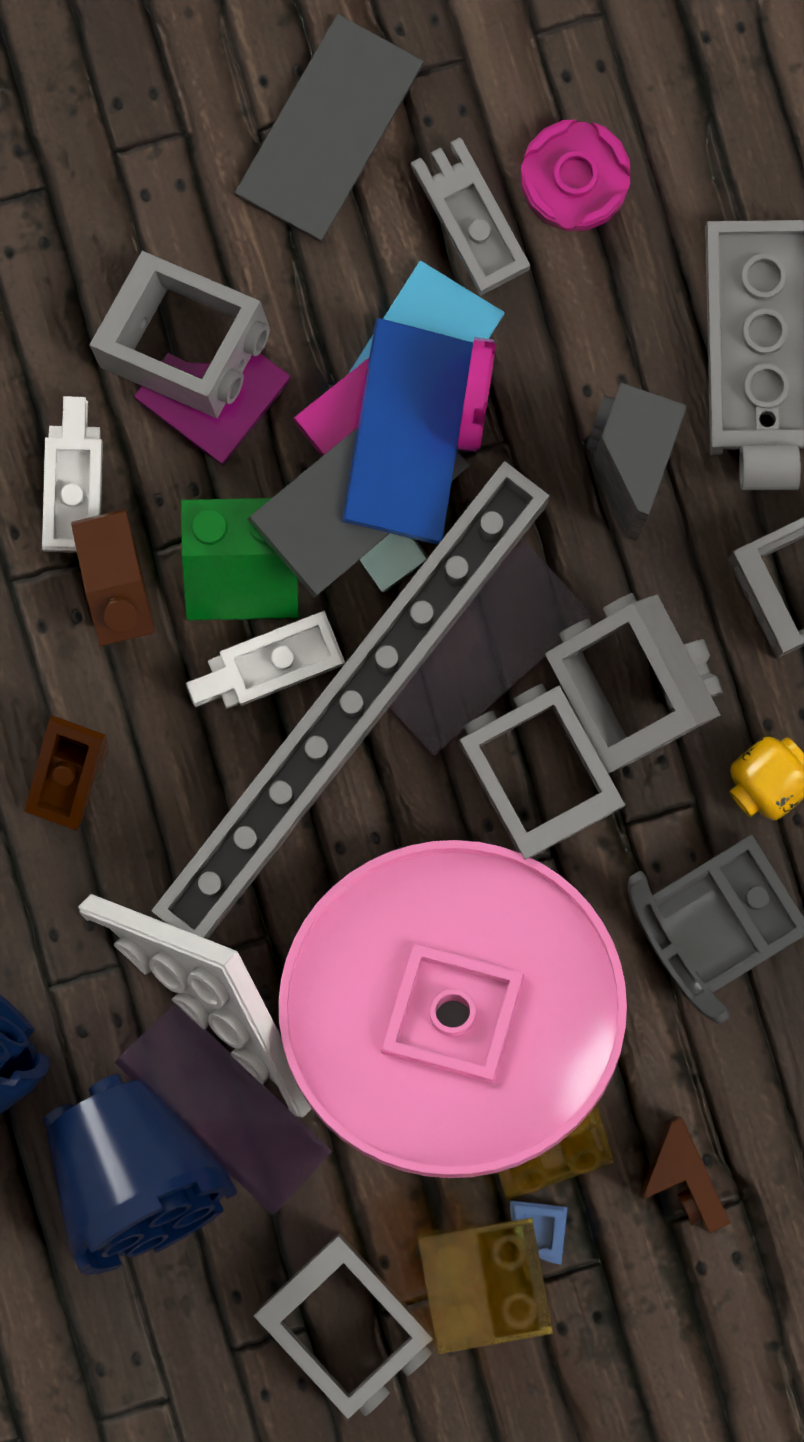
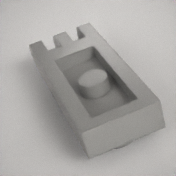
(472, 218)

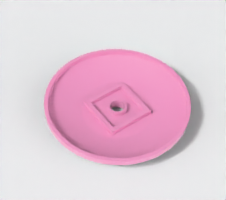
(436, 930)

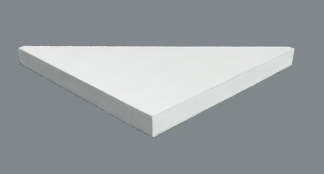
(209, 988)

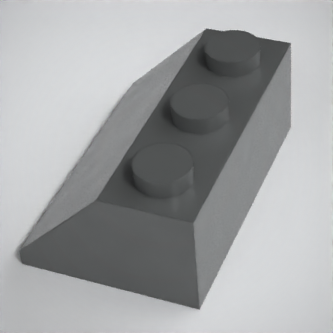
(632, 450)

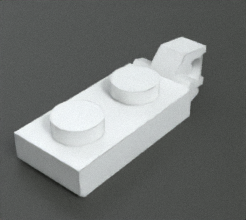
(70, 476)
(269, 663)

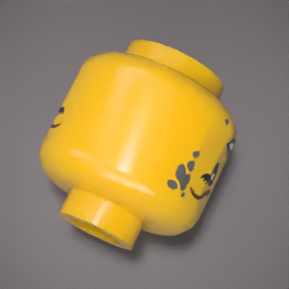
(769, 778)

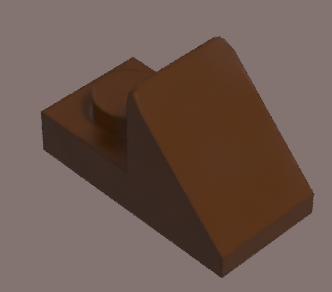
(66, 772)
(677, 1162)

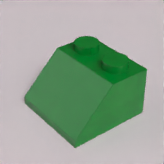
(231, 566)

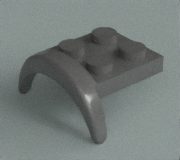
(717, 922)

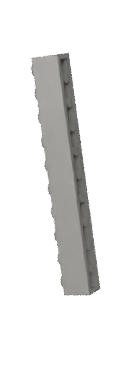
(352, 703)

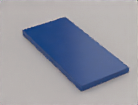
(408, 432)

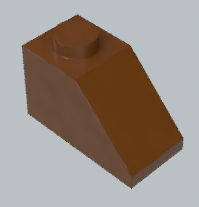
(113, 577)

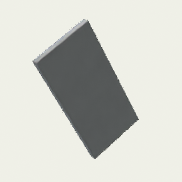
(329, 128)
(307, 524)

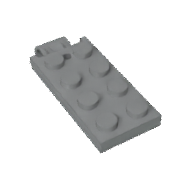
(757, 347)

